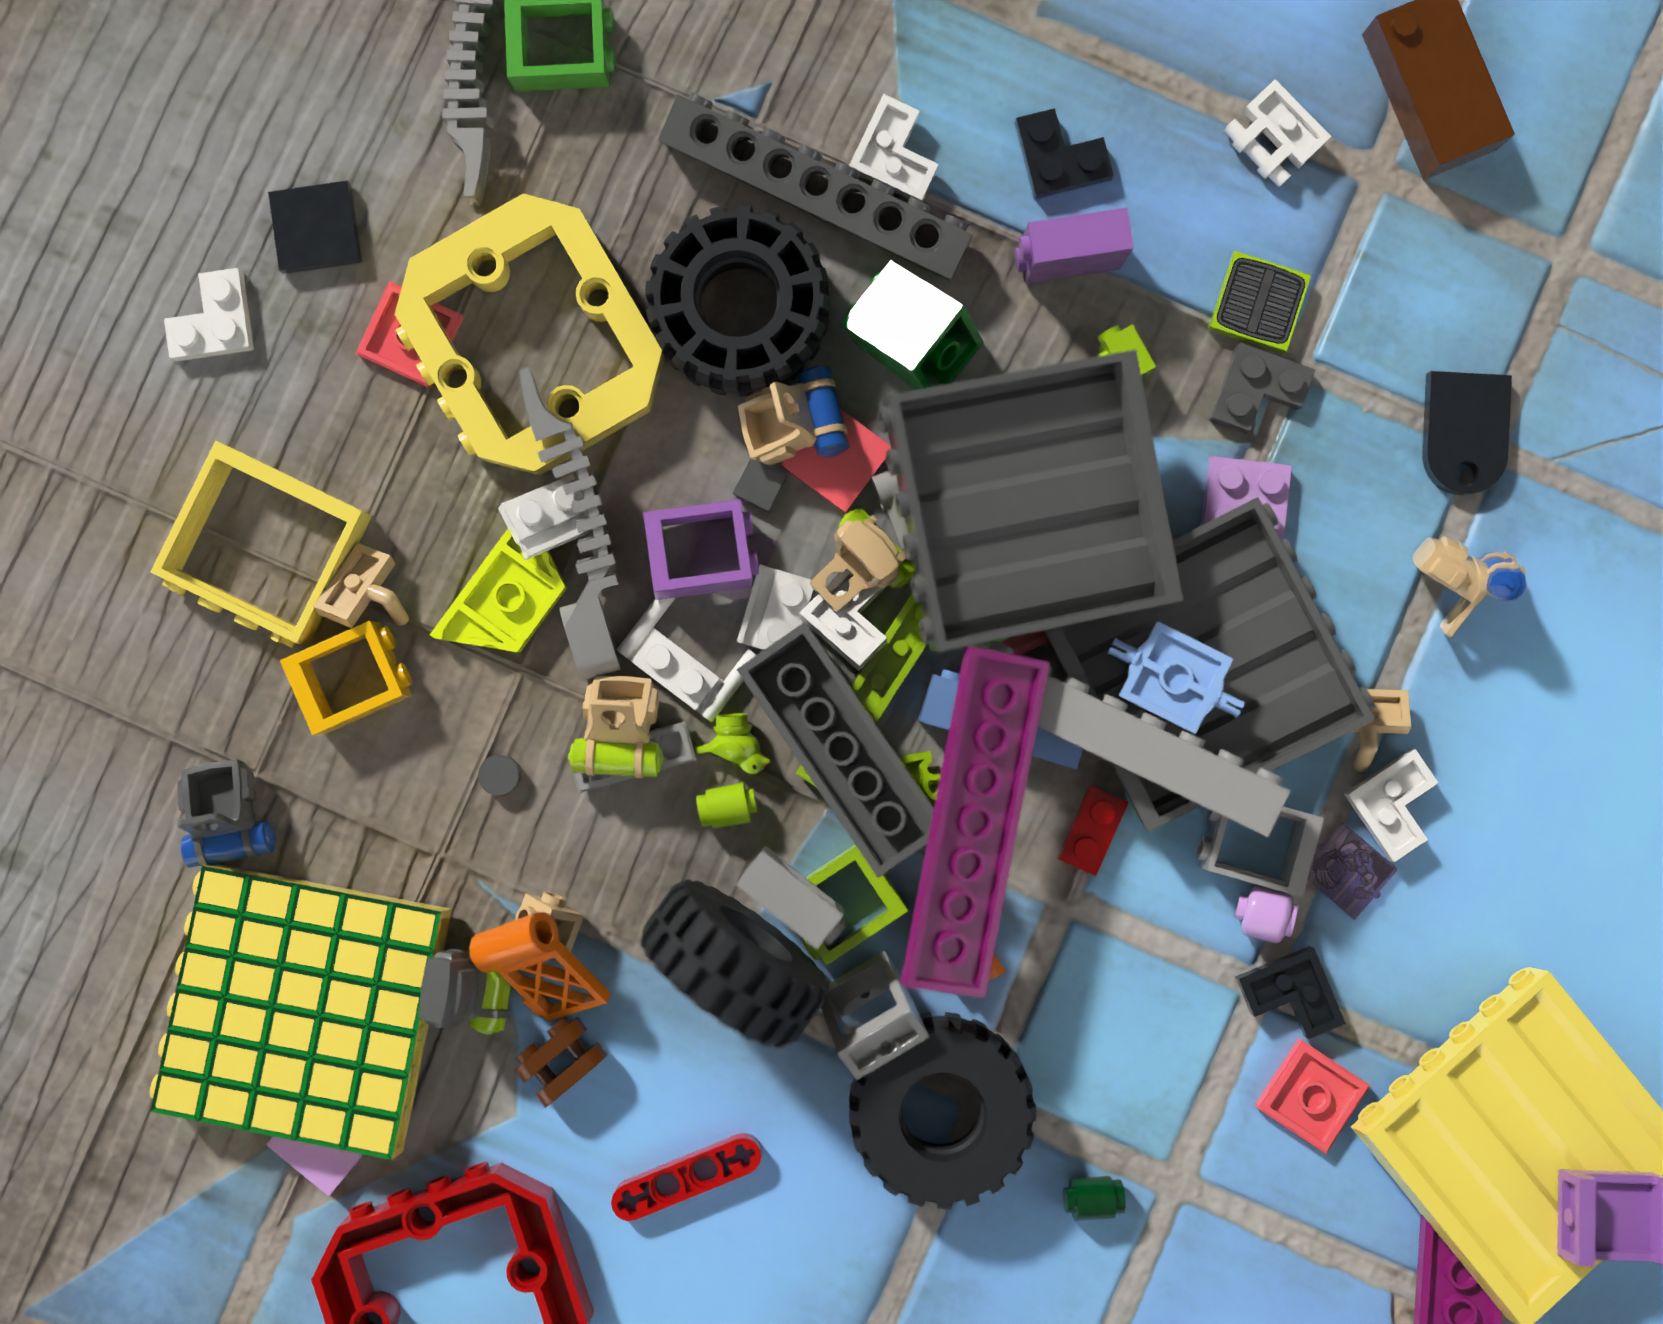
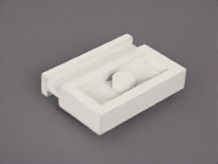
(543, 518)
(773, 607)

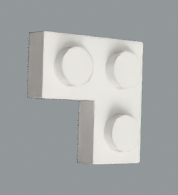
(883, 153)
(222, 326)
(846, 629)
(1382, 803)

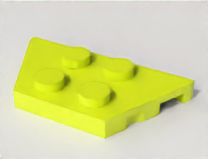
(503, 599)

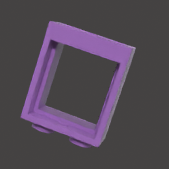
(702, 584)

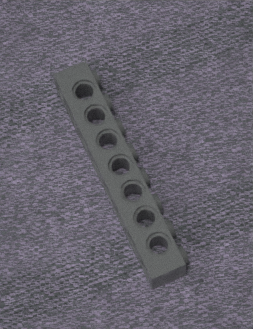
(683, 135)

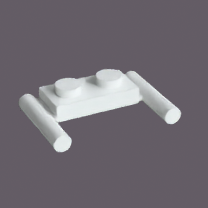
(676, 668)

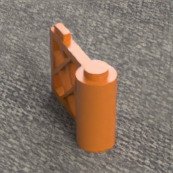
(526, 947)

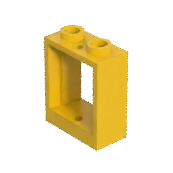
(311, 696)

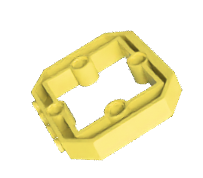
(501, 238)

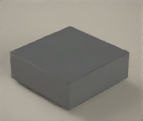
(760, 485)

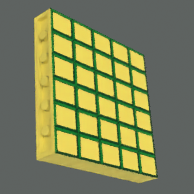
(298, 1011)

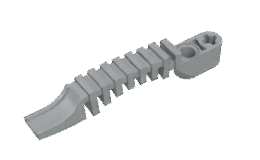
(466, 110)
(584, 620)

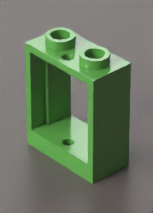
(557, 76)

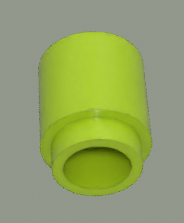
(726, 806)

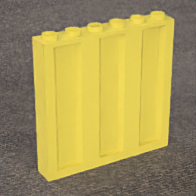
(1494, 1120)

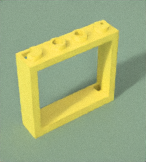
(194, 515)

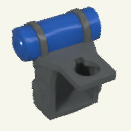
(221, 814)

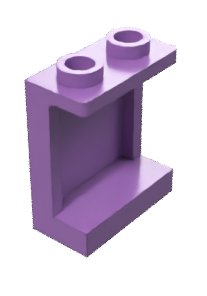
(1609, 1216)

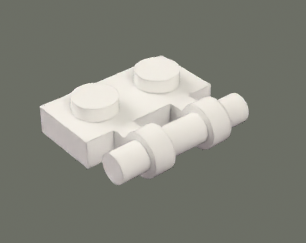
(1285, 125)

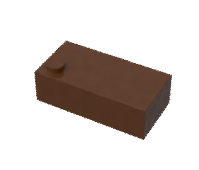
(1437, 84)

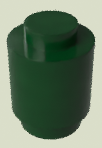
(1094, 1198)

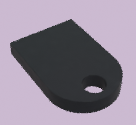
(1466, 425)

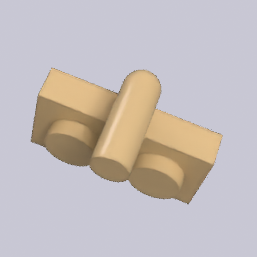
(356, 585)
(1390, 716)

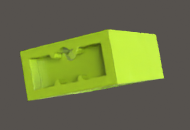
(883, 887)

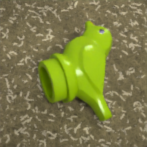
(736, 743)

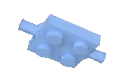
(1176, 677)

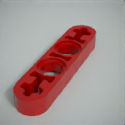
(688, 1180)

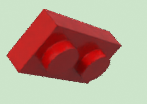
(1092, 830)

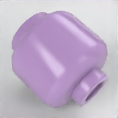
(1266, 914)

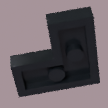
(1058, 167)
(1296, 981)

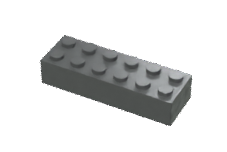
(841, 748)

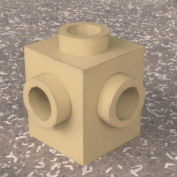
(566, 918)

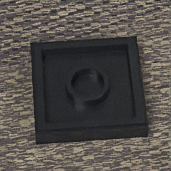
(315, 227)

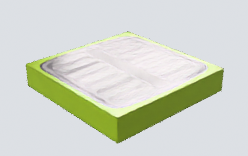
(1259, 302)

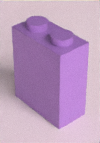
(1074, 245)

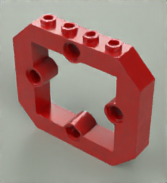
(535, 1217)

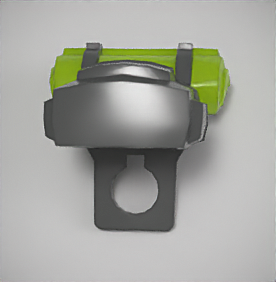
(460, 991)

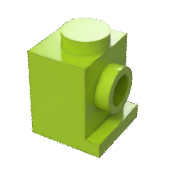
(1117, 340)

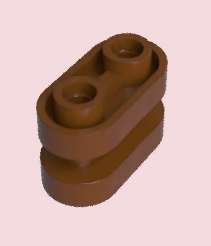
(563, 1036)

